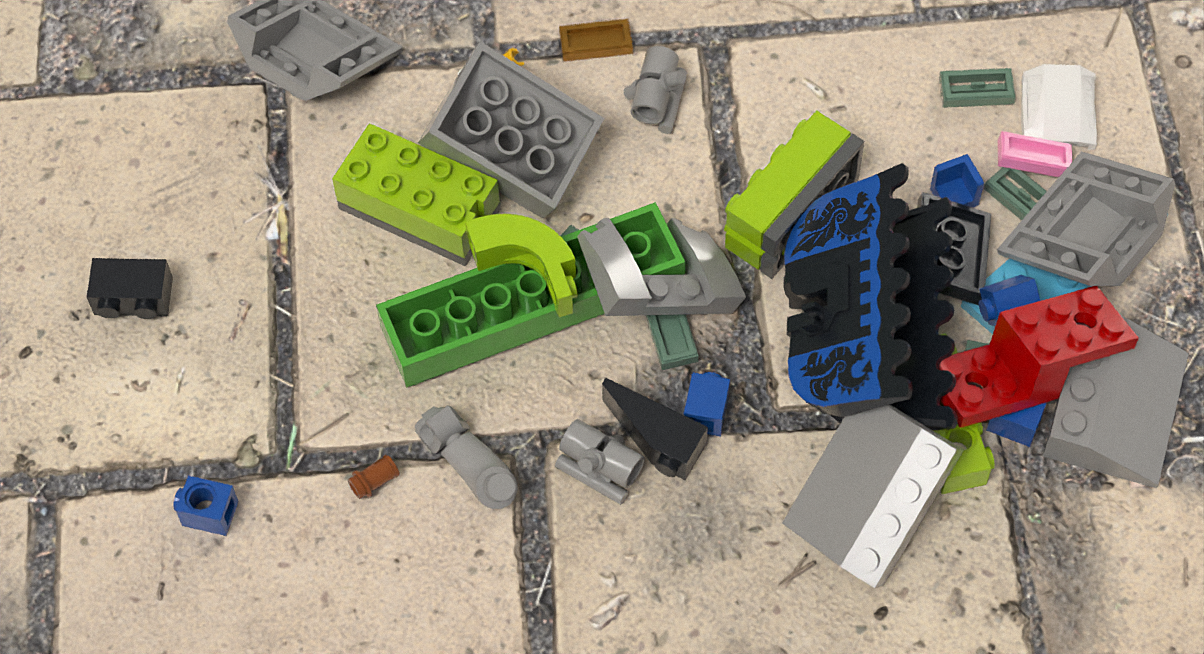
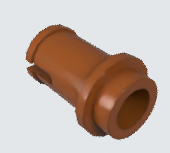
(373, 477)

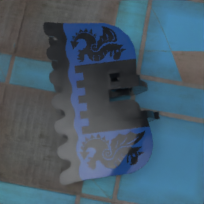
(870, 303)

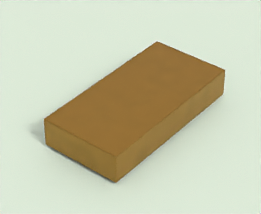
(595, 40)

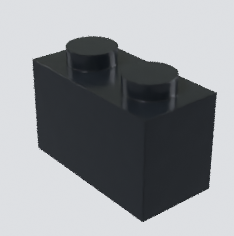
(129, 287)

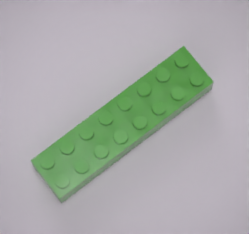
(509, 303)

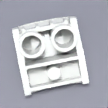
(1059, 104)

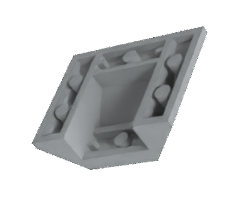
(307, 45)
(1093, 222)

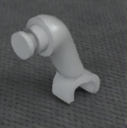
(472, 459)

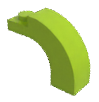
(525, 241)

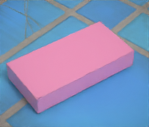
(1033, 154)

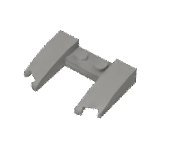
(623, 291)

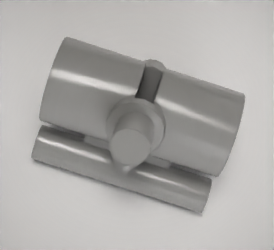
(658, 89)
(599, 460)

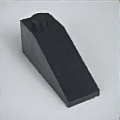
(662, 434)

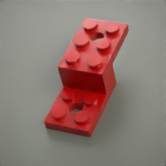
(1034, 354)

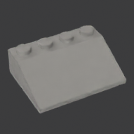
(512, 129)
(1120, 410)
(872, 491)

